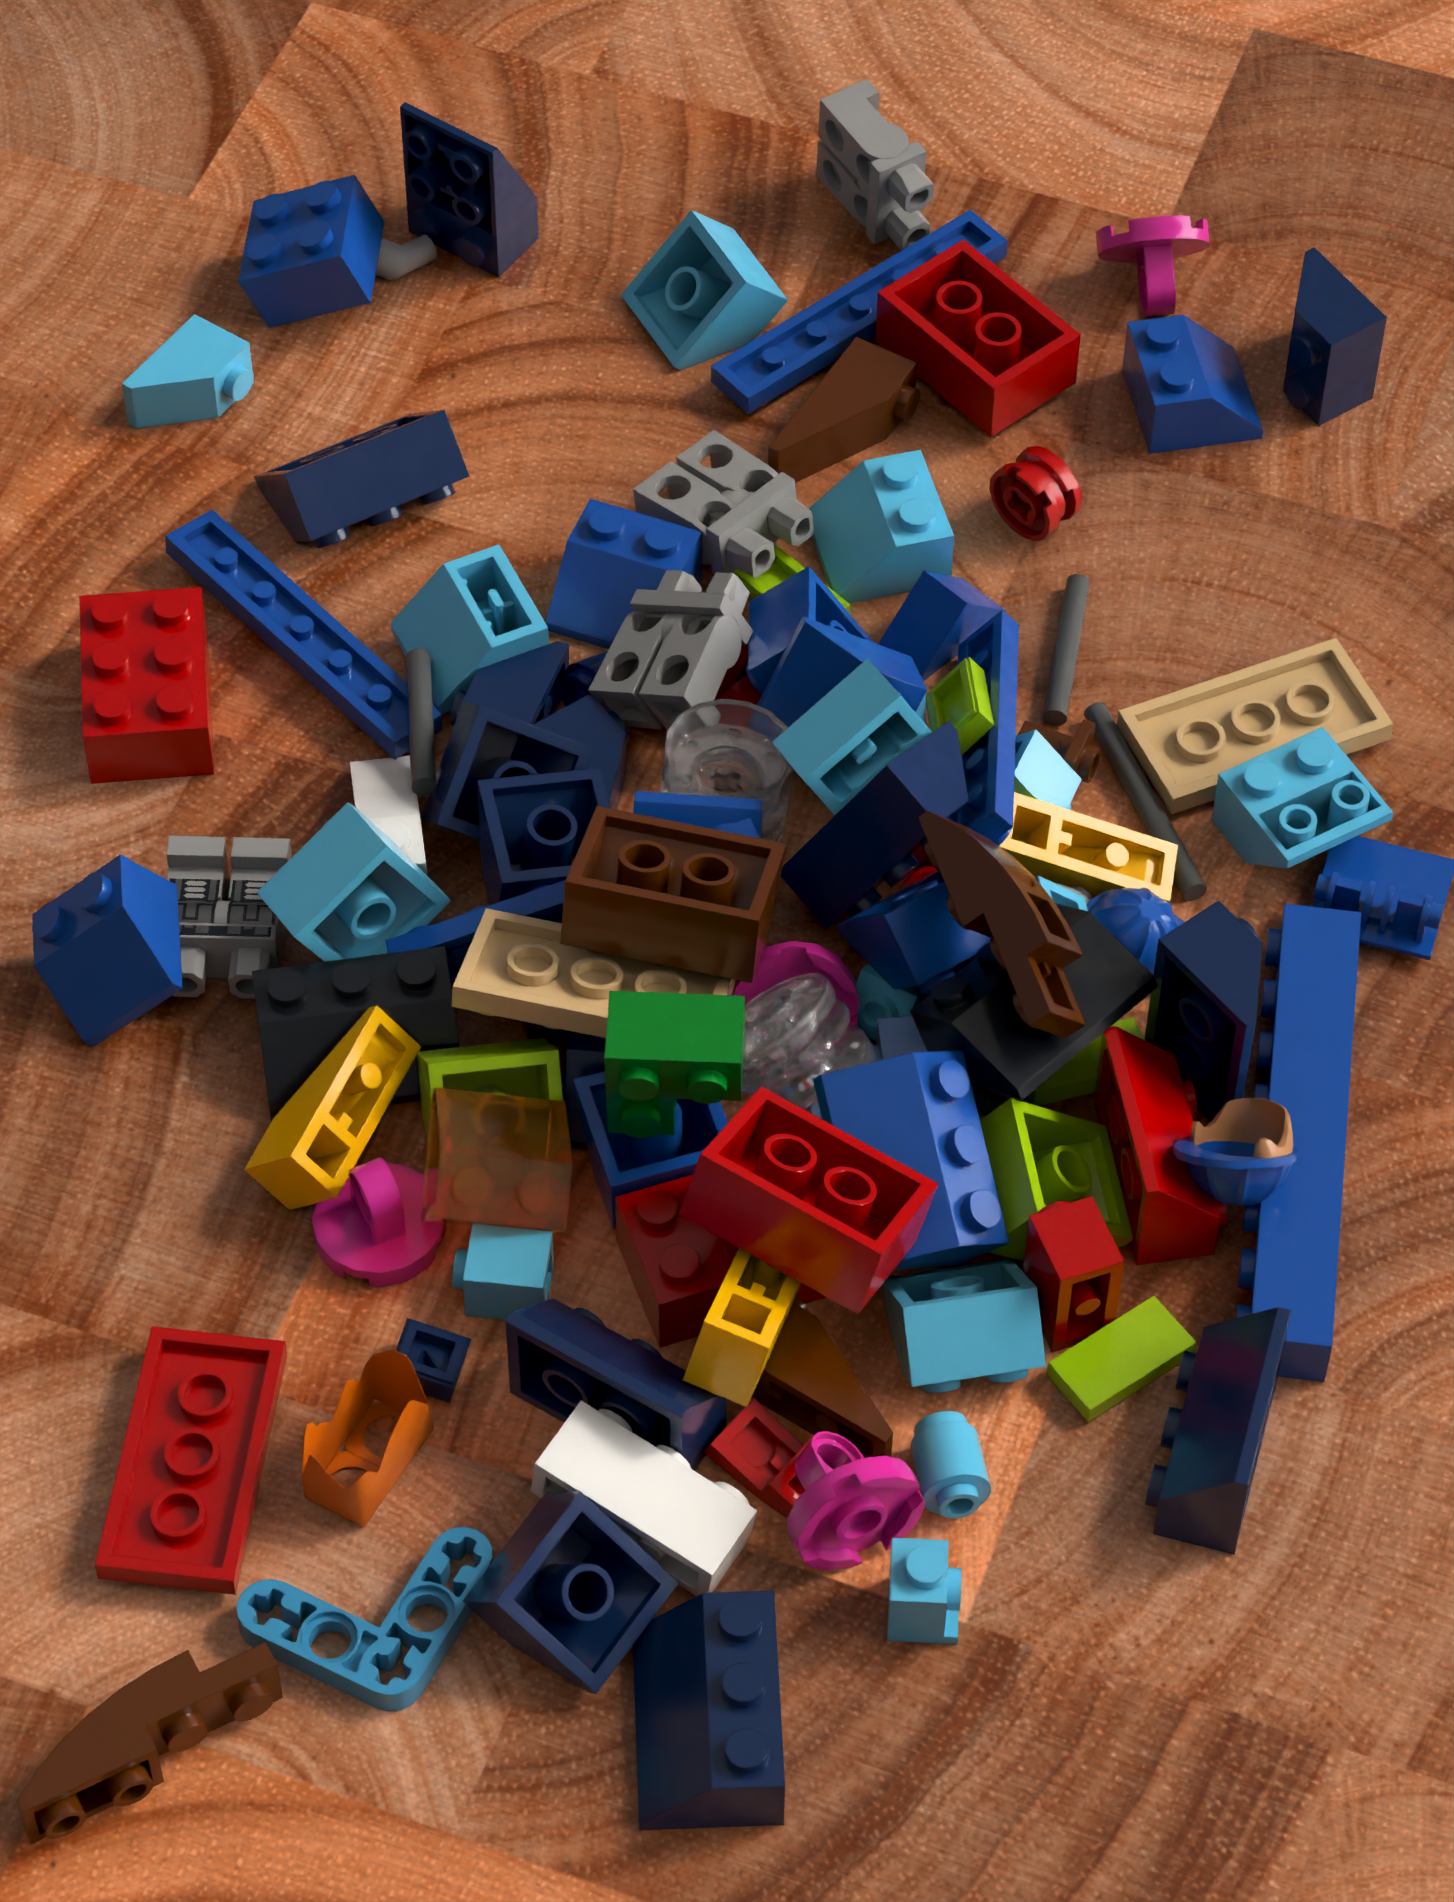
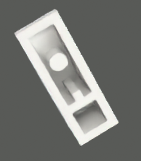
(386, 798)

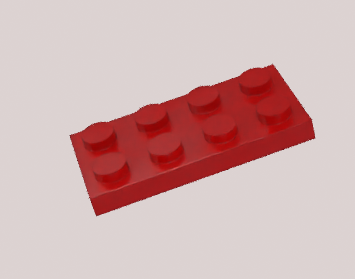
(192, 1460)

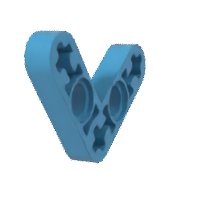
(372, 1646)

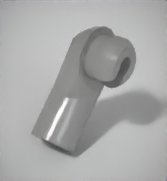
(402, 259)

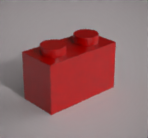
(1074, 1270)

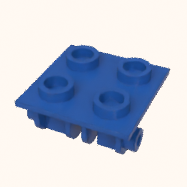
(1392, 887)

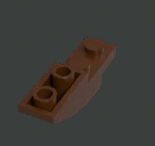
(1008, 904)
(118, 1745)

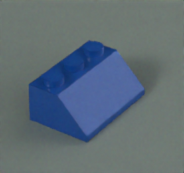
(927, 1119)

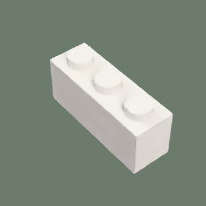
(650, 1494)

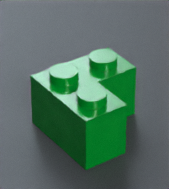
(669, 1051)

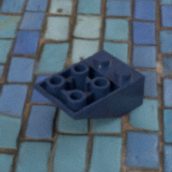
(465, 194)

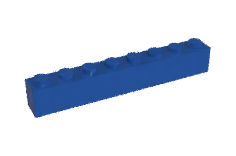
(1310, 1076)

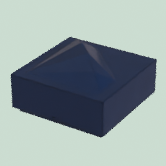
(435, 1357)

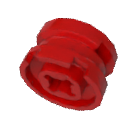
(1035, 493)

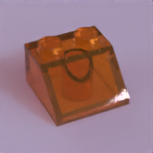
(497, 1161)

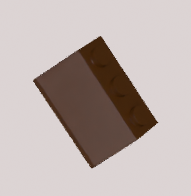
(672, 894)

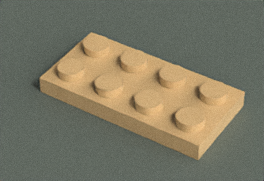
(1238, 716)
(528, 976)

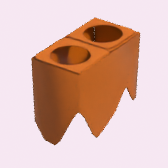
(395, 1384)

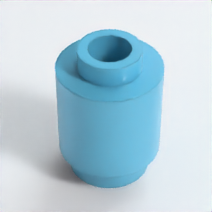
(949, 1464)

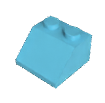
(703, 293)
(882, 528)
(351, 890)
(965, 1324)

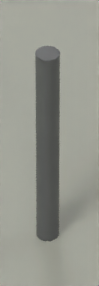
(1143, 797)

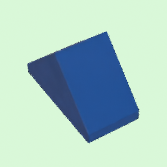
(937, 619)

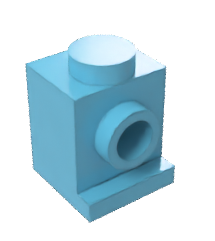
(923, 1592)

